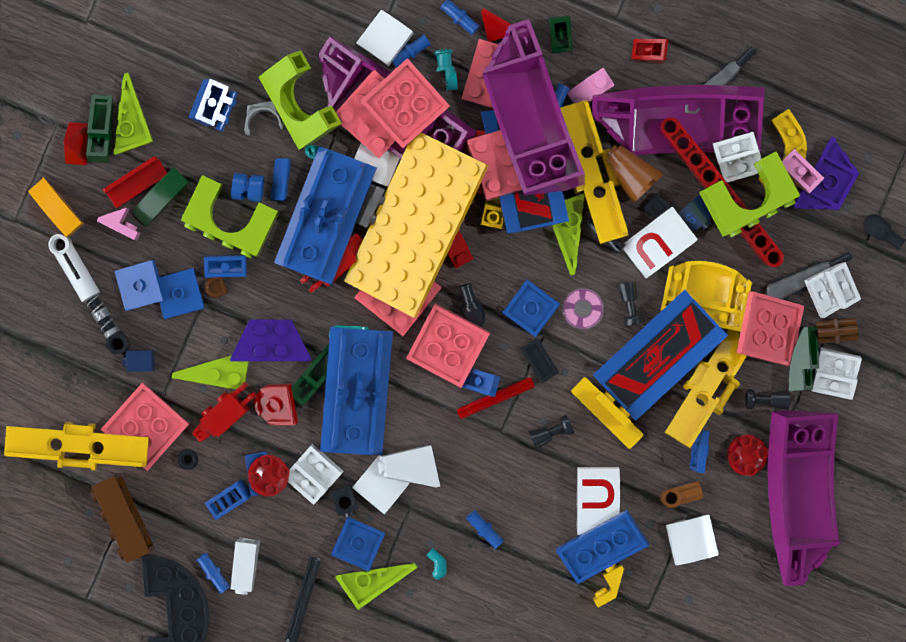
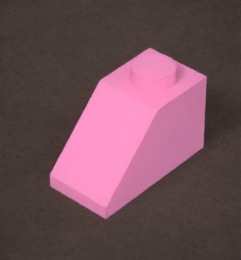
(593, 85)

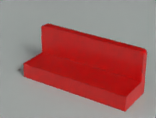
(135, 182)

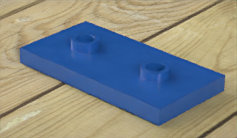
(602, 546)

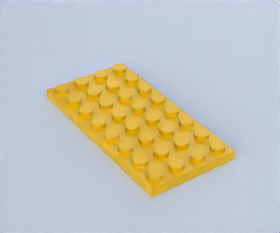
(416, 224)

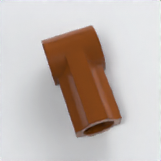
(683, 494)

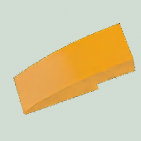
(55, 207)

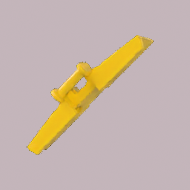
(606, 210)
(704, 382)
(36, 444)

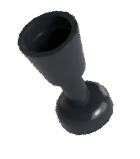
(628, 294)
(777, 399)
(544, 435)

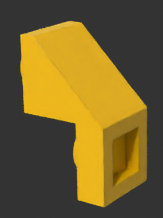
(493, 214)
(613, 577)

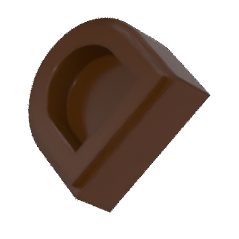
(216, 287)

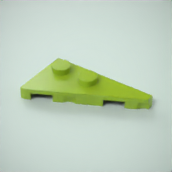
(132, 125)
(569, 232)
(216, 373)
(366, 586)

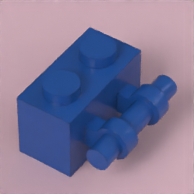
(209, 102)

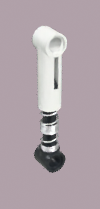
(87, 291)

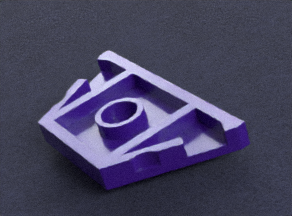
(838, 179)
(270, 343)

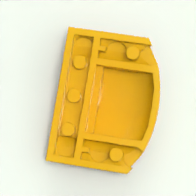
(714, 287)

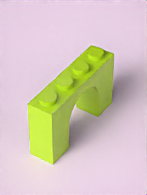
(279, 85)
(778, 192)
(199, 215)

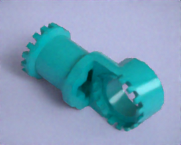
(445, 65)

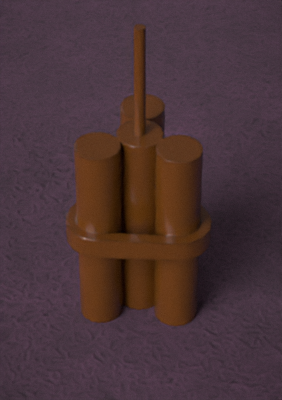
(837, 331)

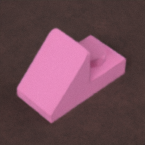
(801, 172)
(115, 222)

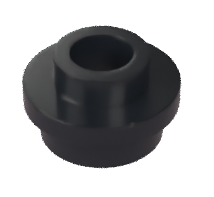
(181, 459)

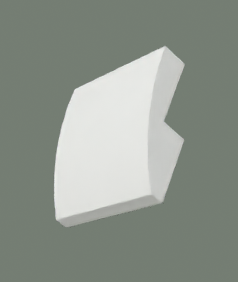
(385, 37)
(737, 156)
(385, 164)
(832, 289)
(836, 373)
(313, 474)
(378, 489)
(692, 540)

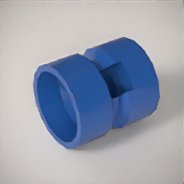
(247, 187)

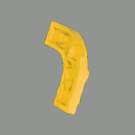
(791, 135)

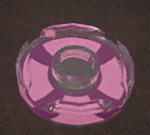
(583, 308)

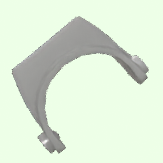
(256, 108)

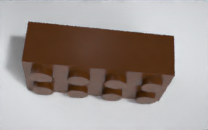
(122, 518)

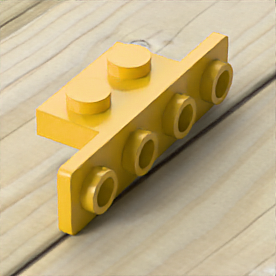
(603, 408)

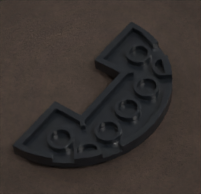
(185, 599)

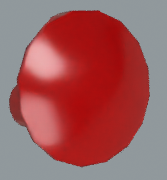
(747, 455)
(268, 475)

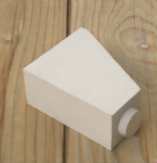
(411, 465)
(244, 565)

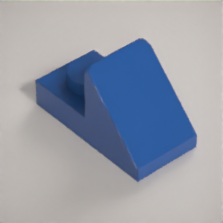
(482, 382)

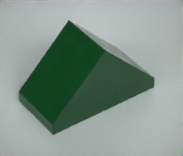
(560, 34)

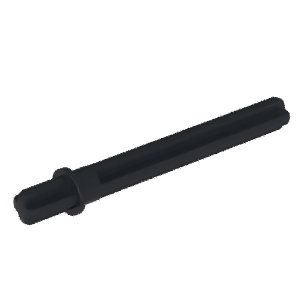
(303, 599)

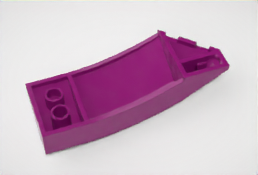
(347, 69)
(636, 114)
(531, 115)
(802, 491)

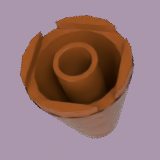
(632, 172)

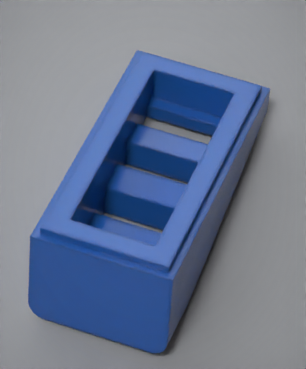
(243, 491)

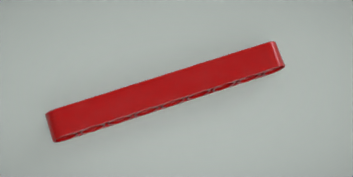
(698, 171)

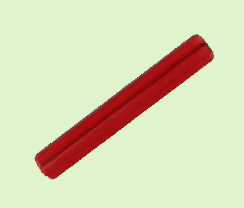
(500, 396)

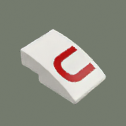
(659, 242)
(597, 496)

